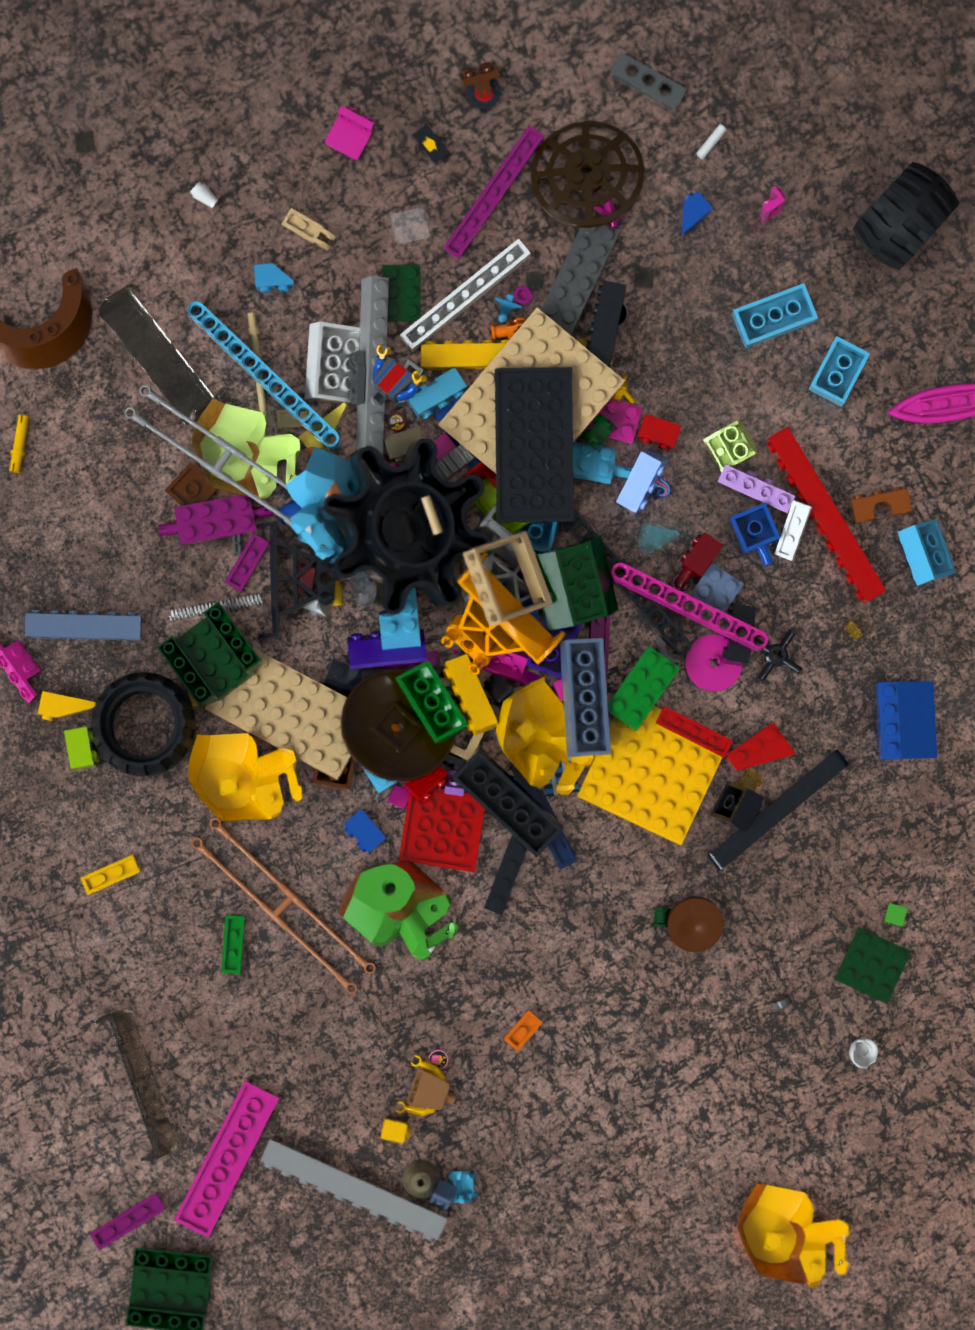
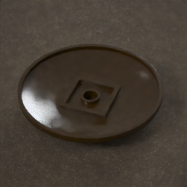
(369, 736)

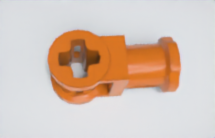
(507, 329)

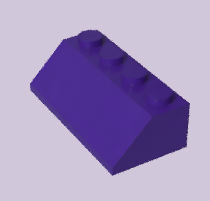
(368, 652)

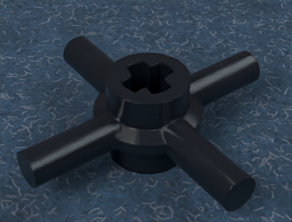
(783, 654)

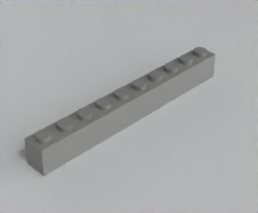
(372, 334)
(354, 1189)

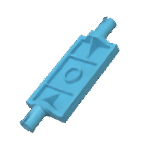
(596, 465)

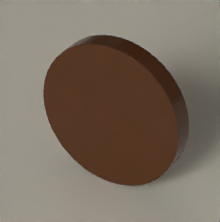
(695, 924)

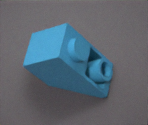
(271, 277)

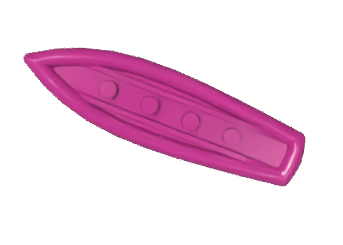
(938, 404)

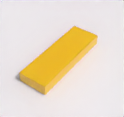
(110, 874)

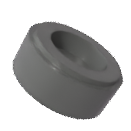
(782, 1002)

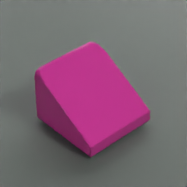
(399, 797)

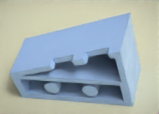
(642, 480)

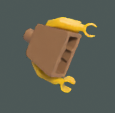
(427, 1091)

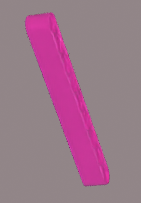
(682, 599)

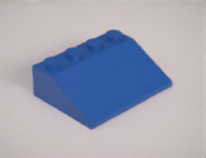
(906, 720)

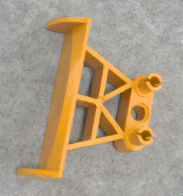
(510, 636)

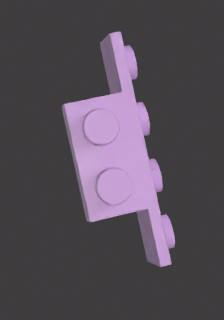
(756, 488)

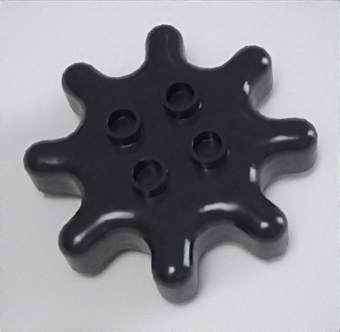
(391, 531)

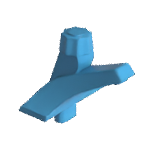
(506, 307)

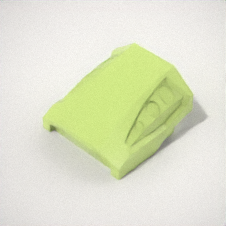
(731, 445)

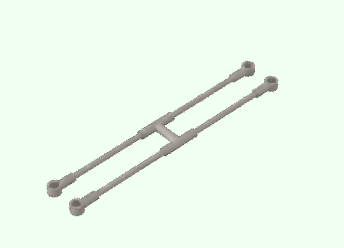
(215, 469)

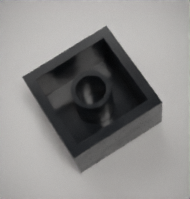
(737, 806)

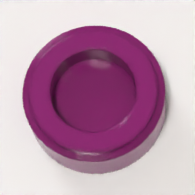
(523, 295)

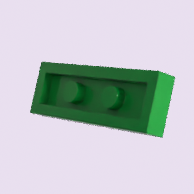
(233, 944)

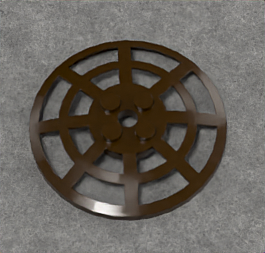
(588, 182)

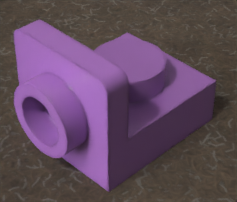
(452, 786)

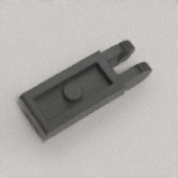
(357, 378)

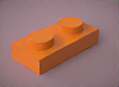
(523, 1030)

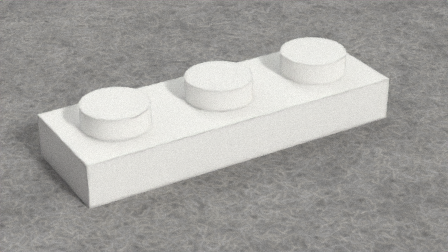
(793, 530)

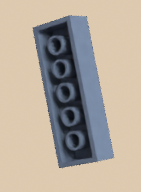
(585, 697)

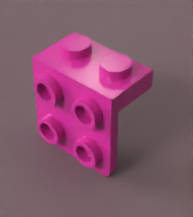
(350, 132)

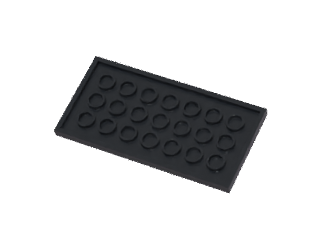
(534, 445)

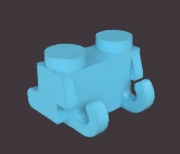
(465, 1186)

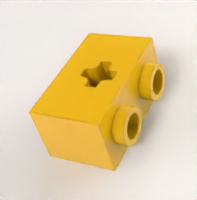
(395, 1130)

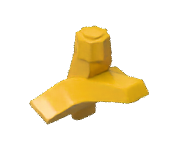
(623, 391)

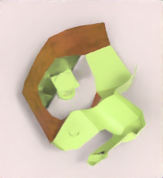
(246, 432)

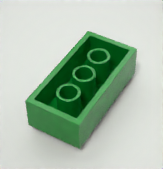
(642, 689)

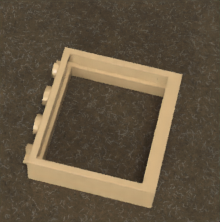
(530, 571)

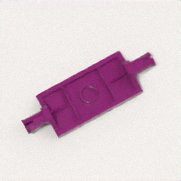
(214, 519)

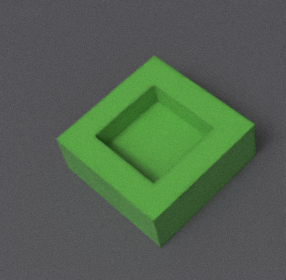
(895, 914)

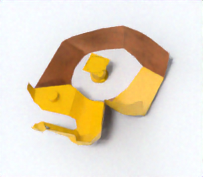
(784, 1241)

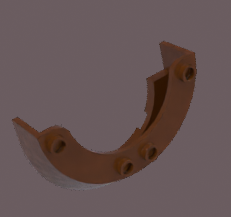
(57, 337)

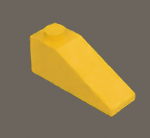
(61, 706)

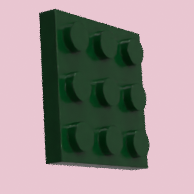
(872, 965)

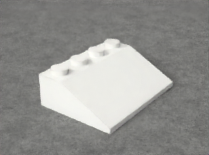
(328, 361)

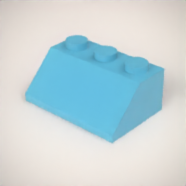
(926, 552)

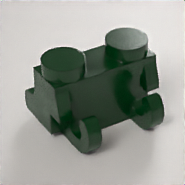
(599, 432)

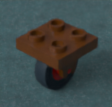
(481, 86)

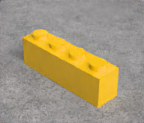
(470, 695)

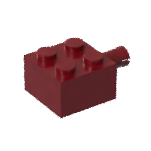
(698, 559)

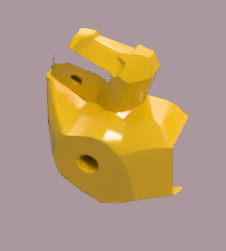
(535, 737)
(236, 781)

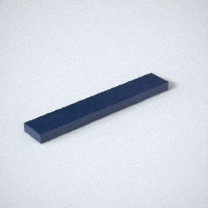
(559, 846)

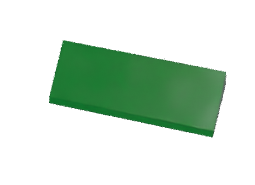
(432, 702)

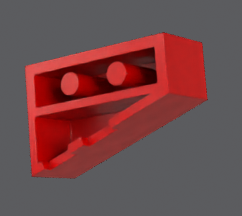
(760, 749)

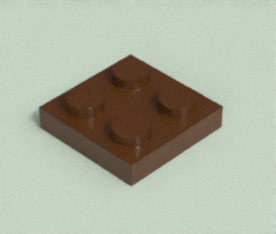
(190, 487)

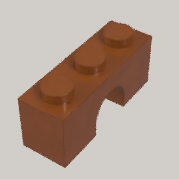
(897, 501)

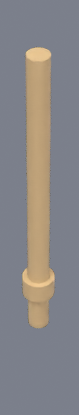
(253, 333)

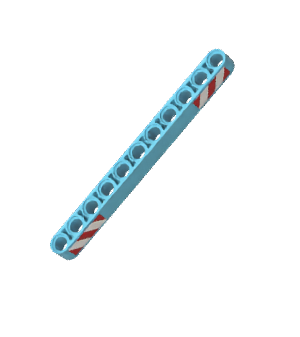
(259, 368)

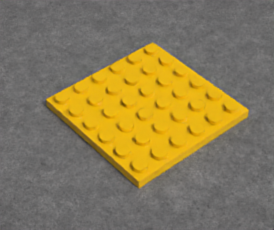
(651, 778)

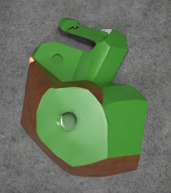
(397, 902)

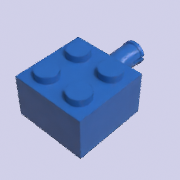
(755, 531)

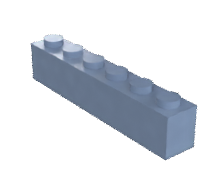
(83, 626)

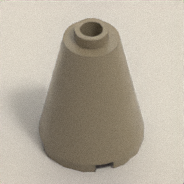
(420, 1170)

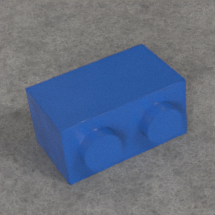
(365, 831)

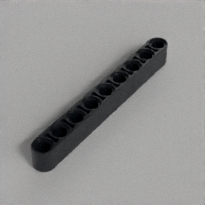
(778, 810)

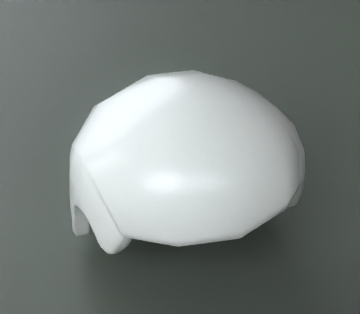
(863, 1052)

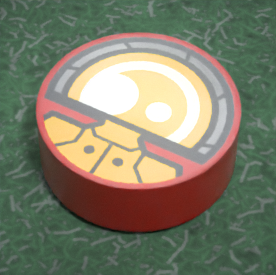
(396, 421)

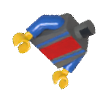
(393, 380)

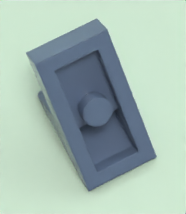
(443, 1195)

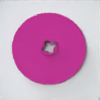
(699, 668)

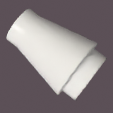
(203, 194)

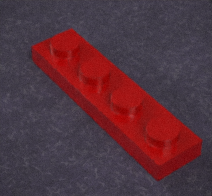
(694, 732)

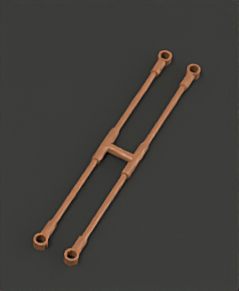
(291, 897)

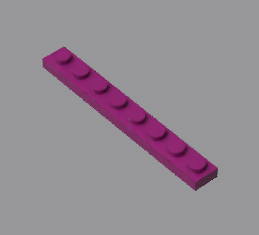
(493, 192)

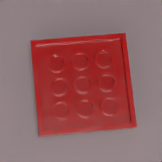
(442, 831)

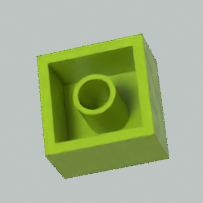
(81, 748)

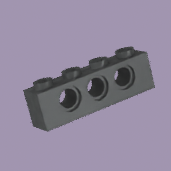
(636, 82)

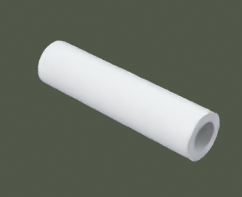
(711, 141)

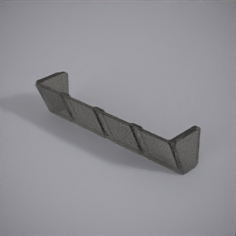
(155, 353)
(142, 1082)

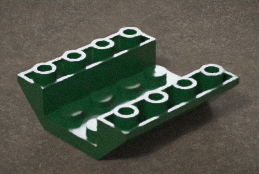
(577, 584)
(211, 657)
(169, 1290)

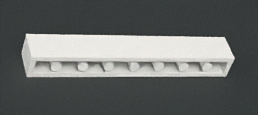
(465, 295)

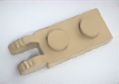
(306, 228)

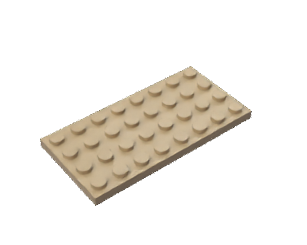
(289, 714)

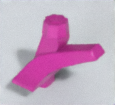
(607, 209)

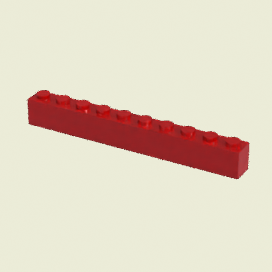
(826, 515)

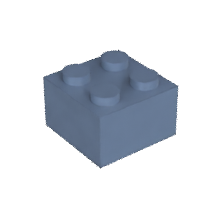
(717, 588)

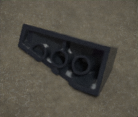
(342, 678)

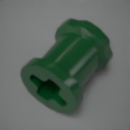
(660, 917)

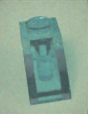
(654, 537)

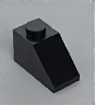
(497, 688)

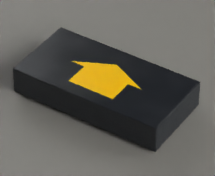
(431, 144)

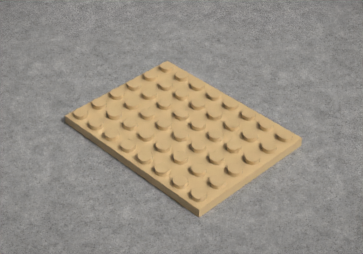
(534, 345)

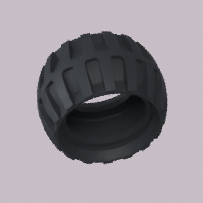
(906, 215)
(104, 715)

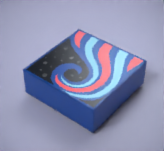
(662, 489)

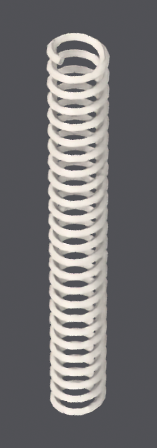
(234, 604)

